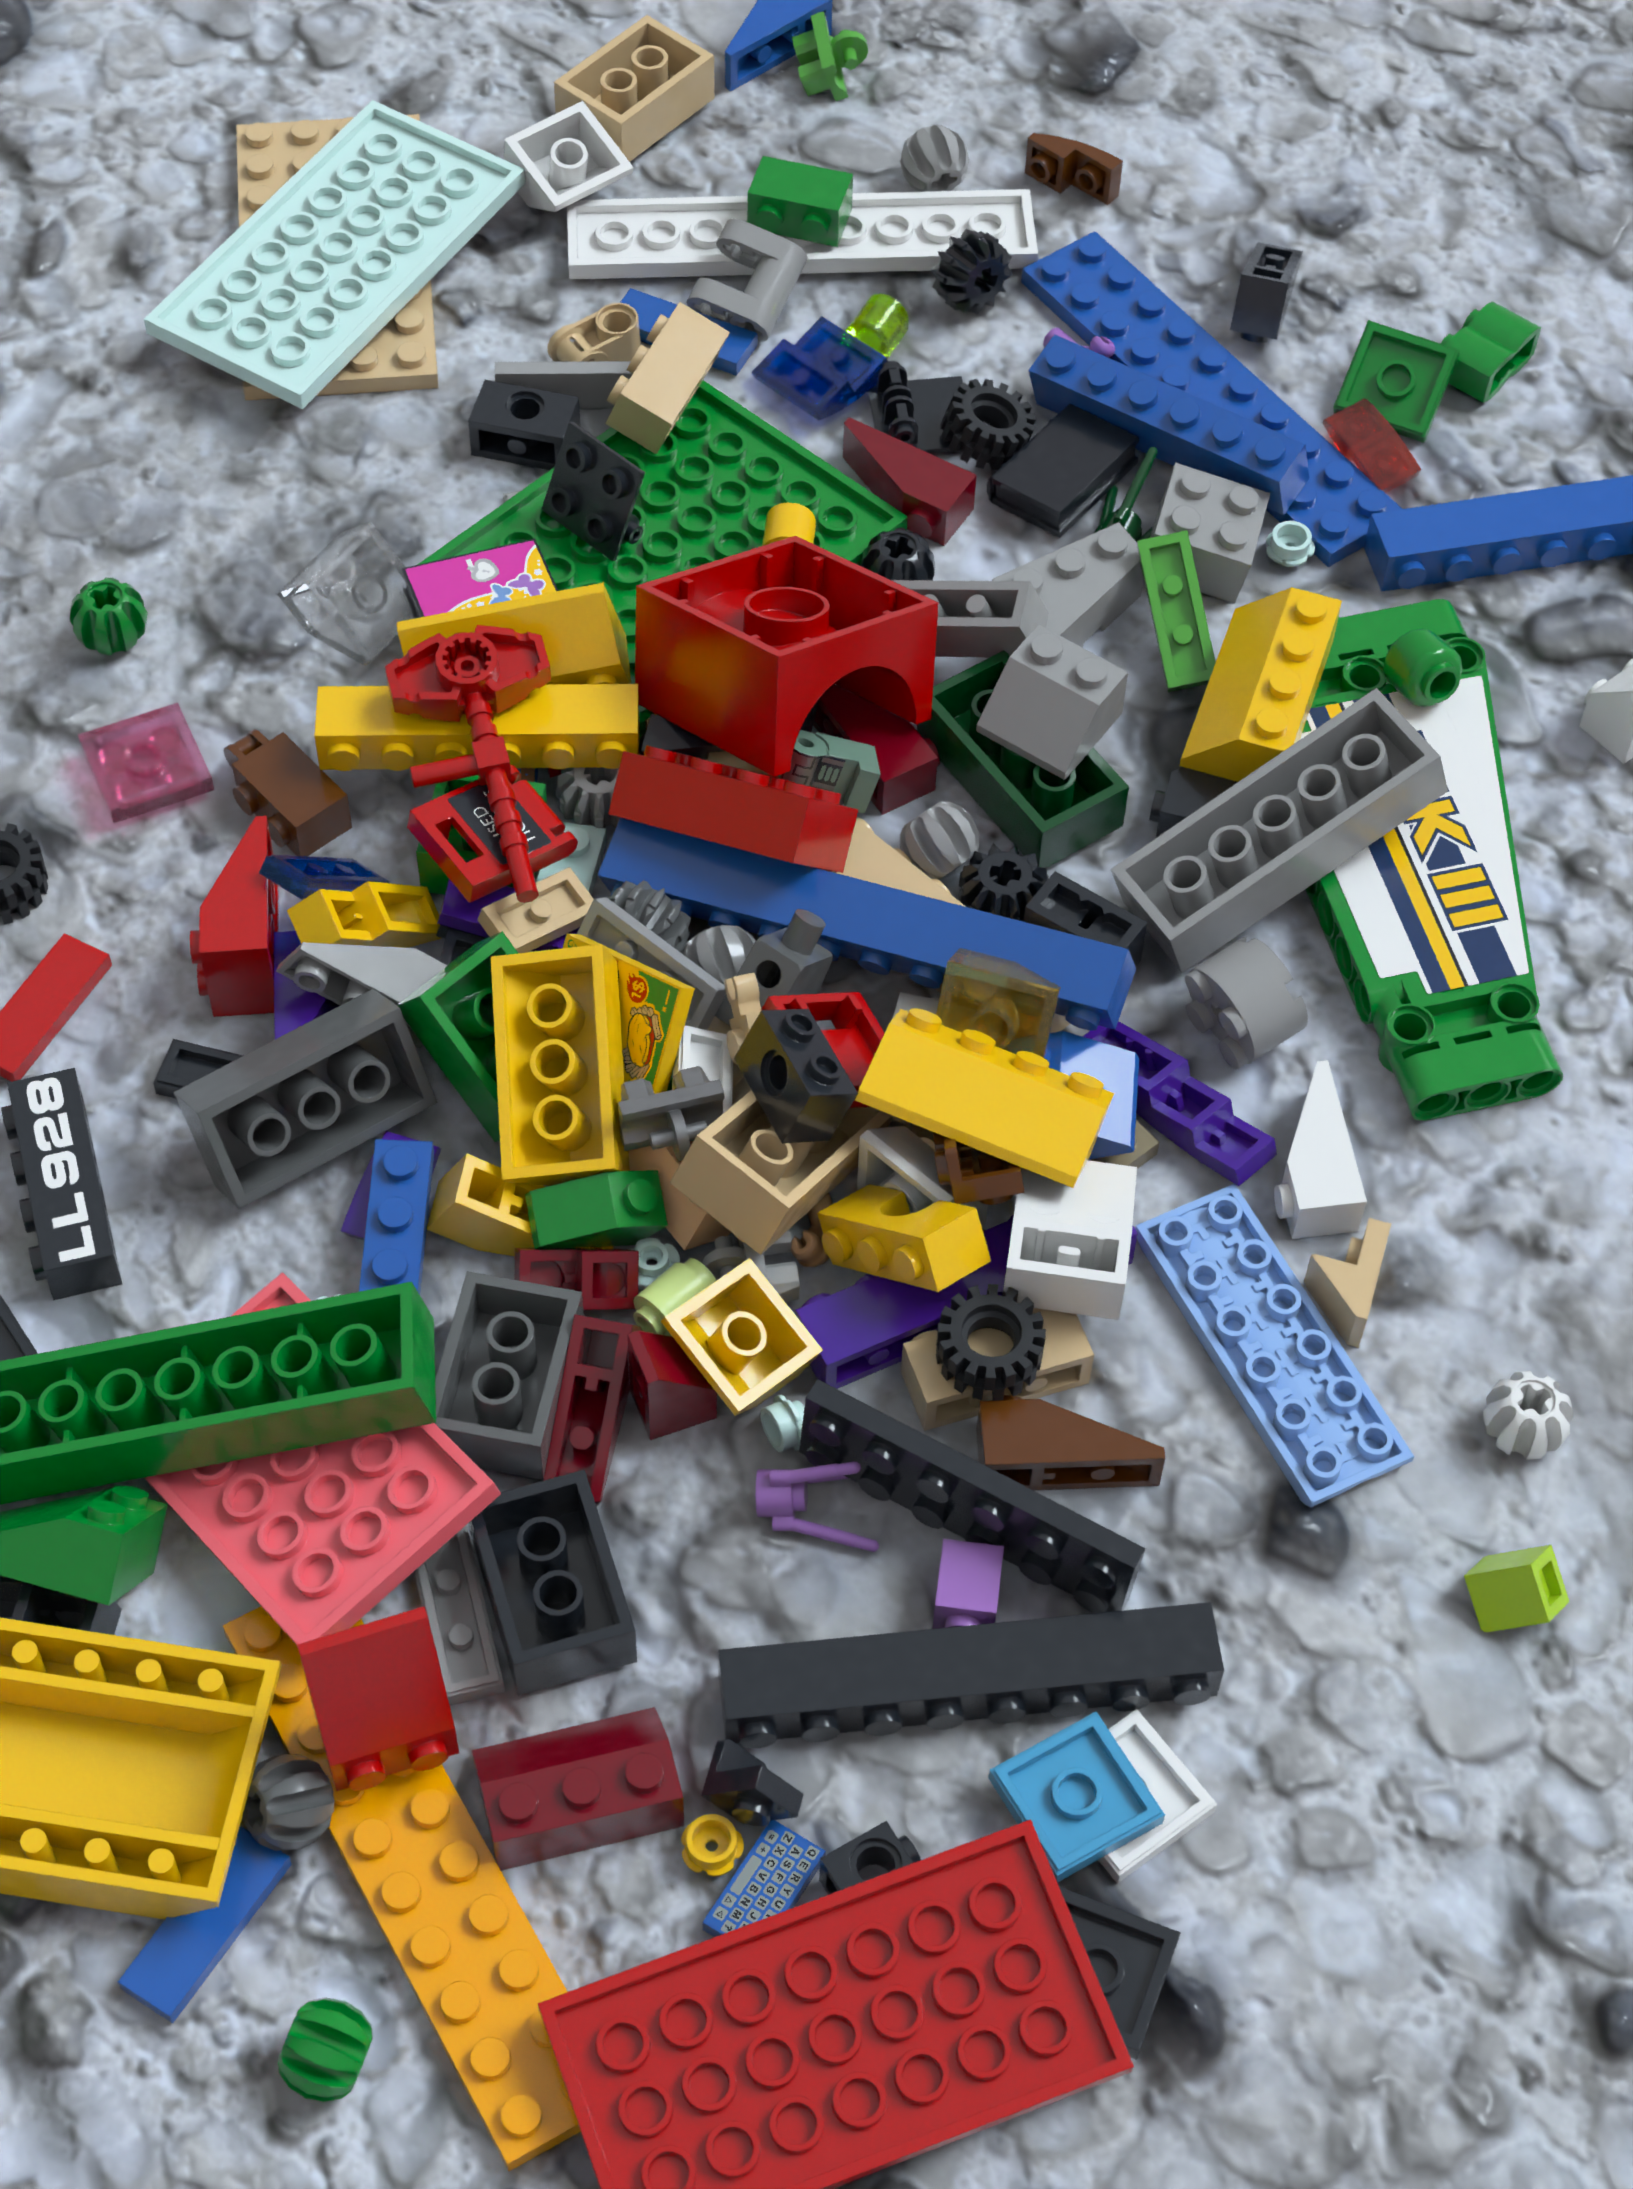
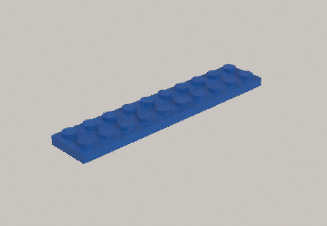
(1109, 297)

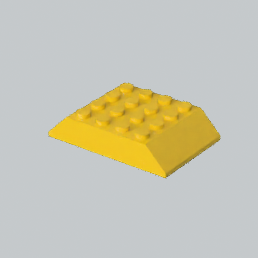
(124, 1767)

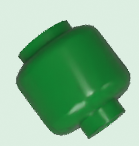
(1423, 667)

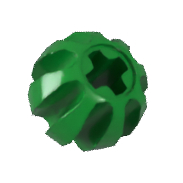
(108, 616)
(325, 2049)

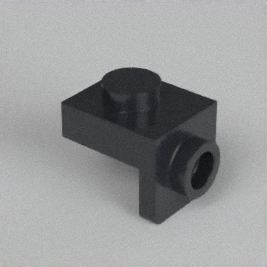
(746, 1787)

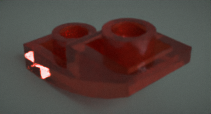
(1372, 444)

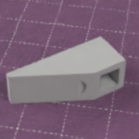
(349, 971)

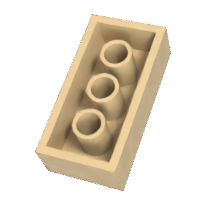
(756, 1182)

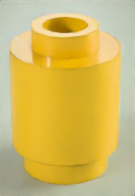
(788, 521)

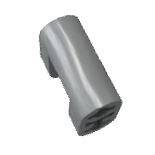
(776, 269)

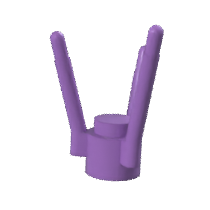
(786, 1491)

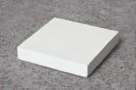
(1170, 1784)

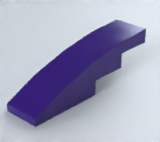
(1189, 1110)

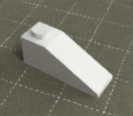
(1321, 1177)

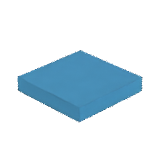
(1077, 1795)

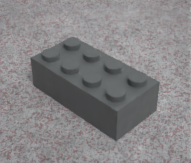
(306, 1097)

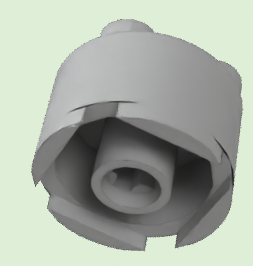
(1244, 1001)

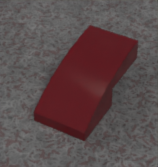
(602, 1275)

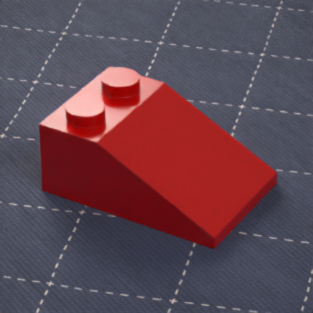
(238, 931)
(379, 1699)

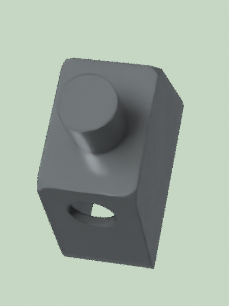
(786, 961)

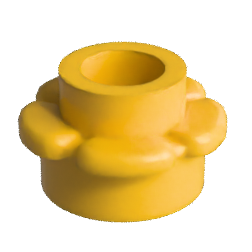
(711, 1829)

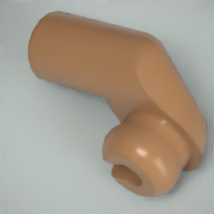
(809, 1248)

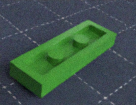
(1177, 610)

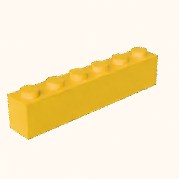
(548, 729)

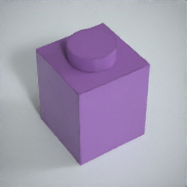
(967, 1584)

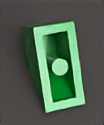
(597, 1210)

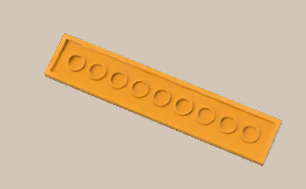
(443, 1918)

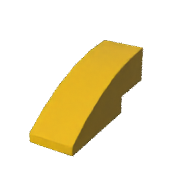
(367, 916)

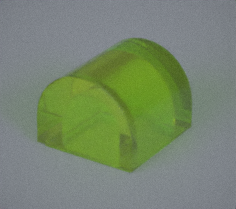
(880, 323)

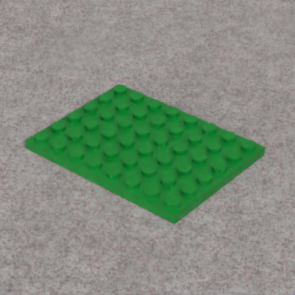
(696, 505)

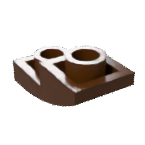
(1067, 162)

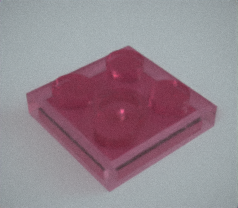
(146, 762)

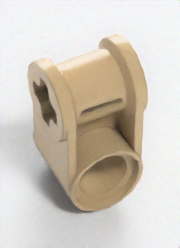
(602, 336)

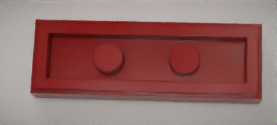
(47, 1002)

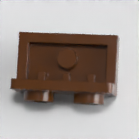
(975, 1173)

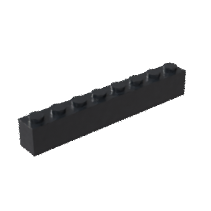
(969, 1674)

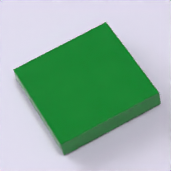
(1399, 377)

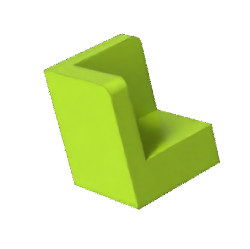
(1516, 1588)

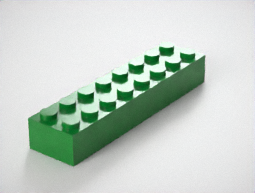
(216, 1392)

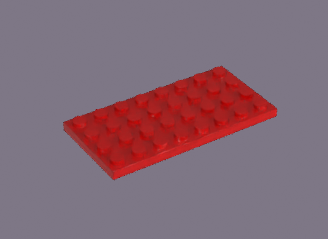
(841, 2030)

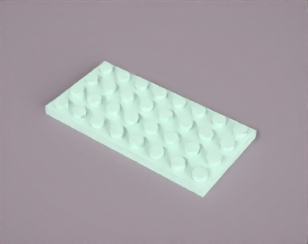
(335, 253)

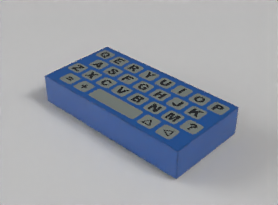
(766, 1881)

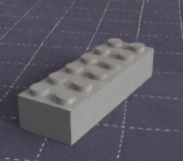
(1280, 829)

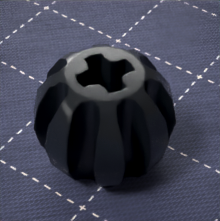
(899, 556)

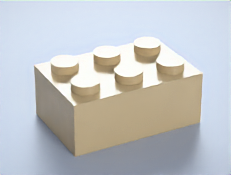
(640, 84)

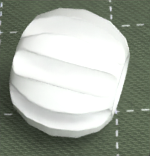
(1528, 1415)

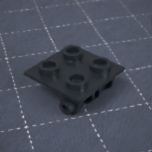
(912, 407)
(594, 492)

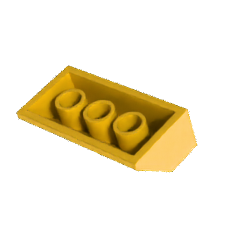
(576, 626)
(1262, 683)
(558, 1064)
(986, 1095)

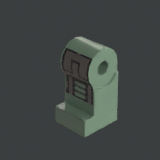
(835, 766)

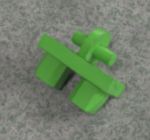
(825, 56)

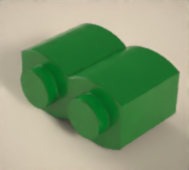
(1491, 350)

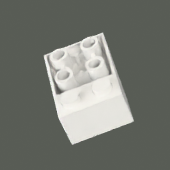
(1073, 1242)

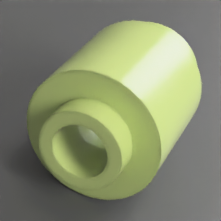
(669, 1292)

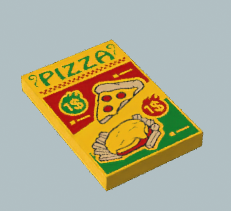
(651, 1017)

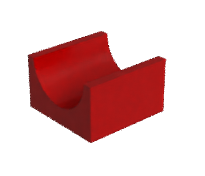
(765, 632)

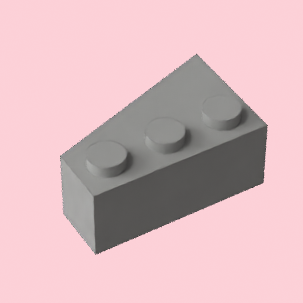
(1085, 582)

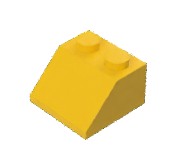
(742, 1337)

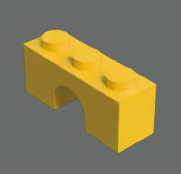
(881, 1238)

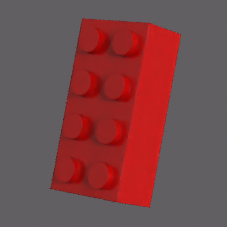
(734, 808)

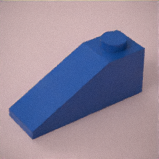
(767, 37)

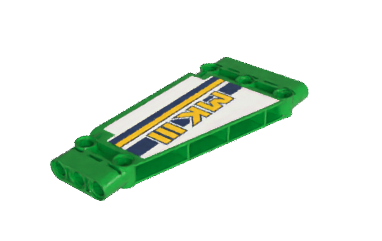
(1435, 908)

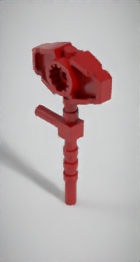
(472, 678)

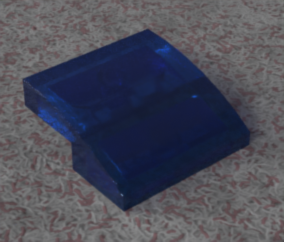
(822, 369)

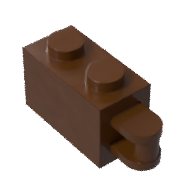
(285, 785)

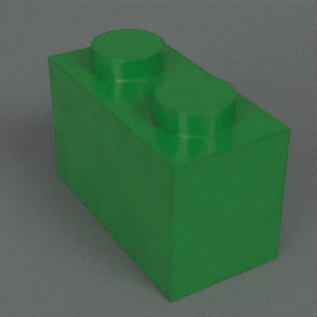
(800, 200)

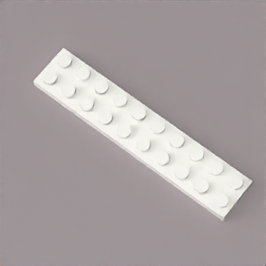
(880, 236)

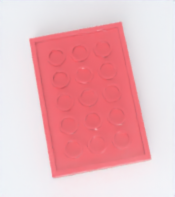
(330, 1523)

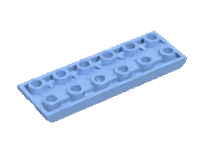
(1272, 1346)

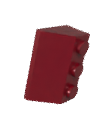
(579, 1788)

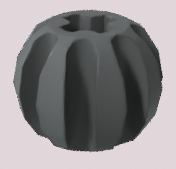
(288, 1802)

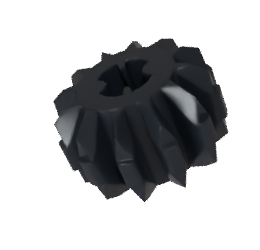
(971, 271)
(1001, 882)

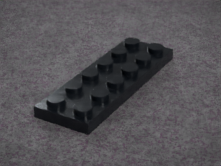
(970, 1500)

